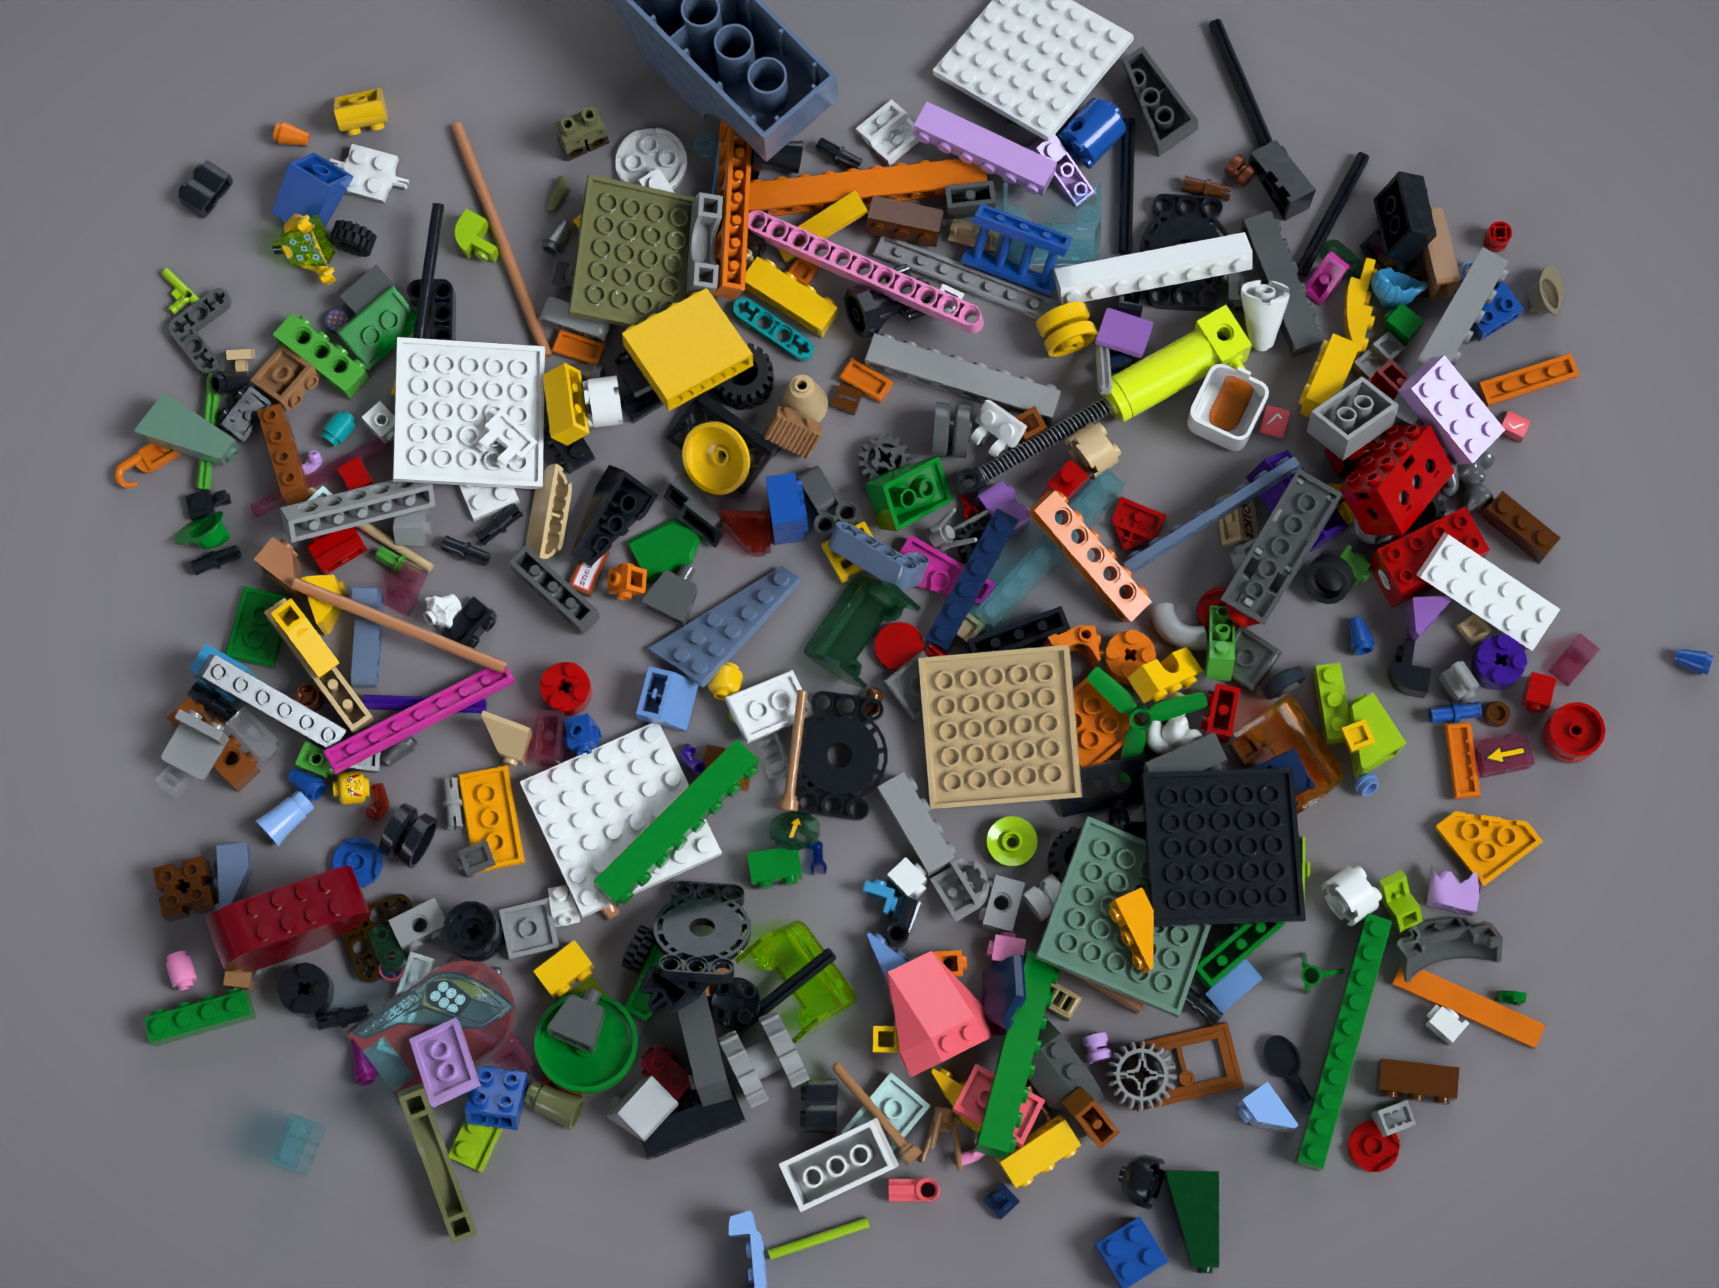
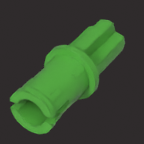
(390, 558)

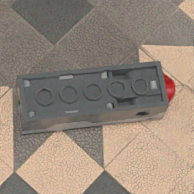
(1280, 549)

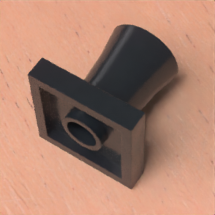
(787, 158)

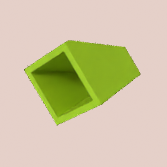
(1386, 735)

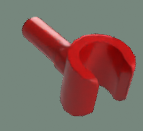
(969, 511)

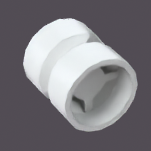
(1042, 899)

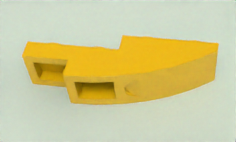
(1356, 311)

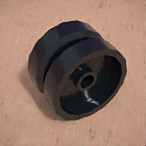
(408, 835)

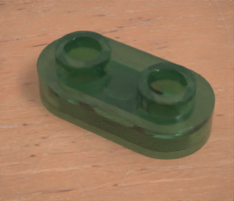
(1344, 254)
(387, 947)

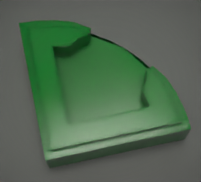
(1511, 997)

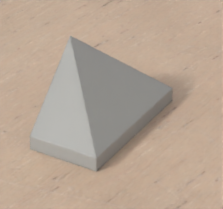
(1393, 1118)

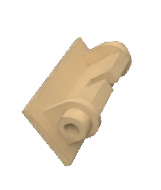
(967, 232)

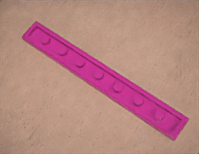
(416, 718)

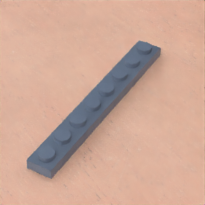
(1220, 509)

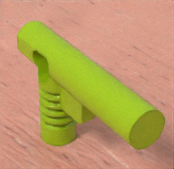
(179, 293)

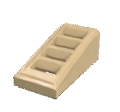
(1076, 999)

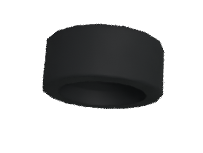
(1338, 565)

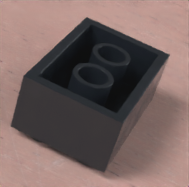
(1404, 217)

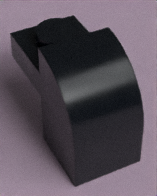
(1406, 677)

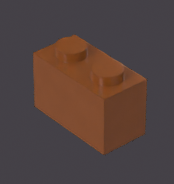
(1090, 1117)

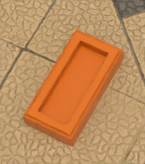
(578, 348)
(866, 379)

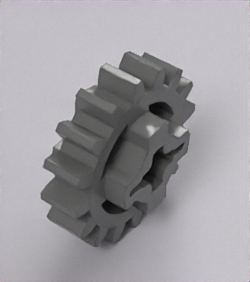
(879, 450)

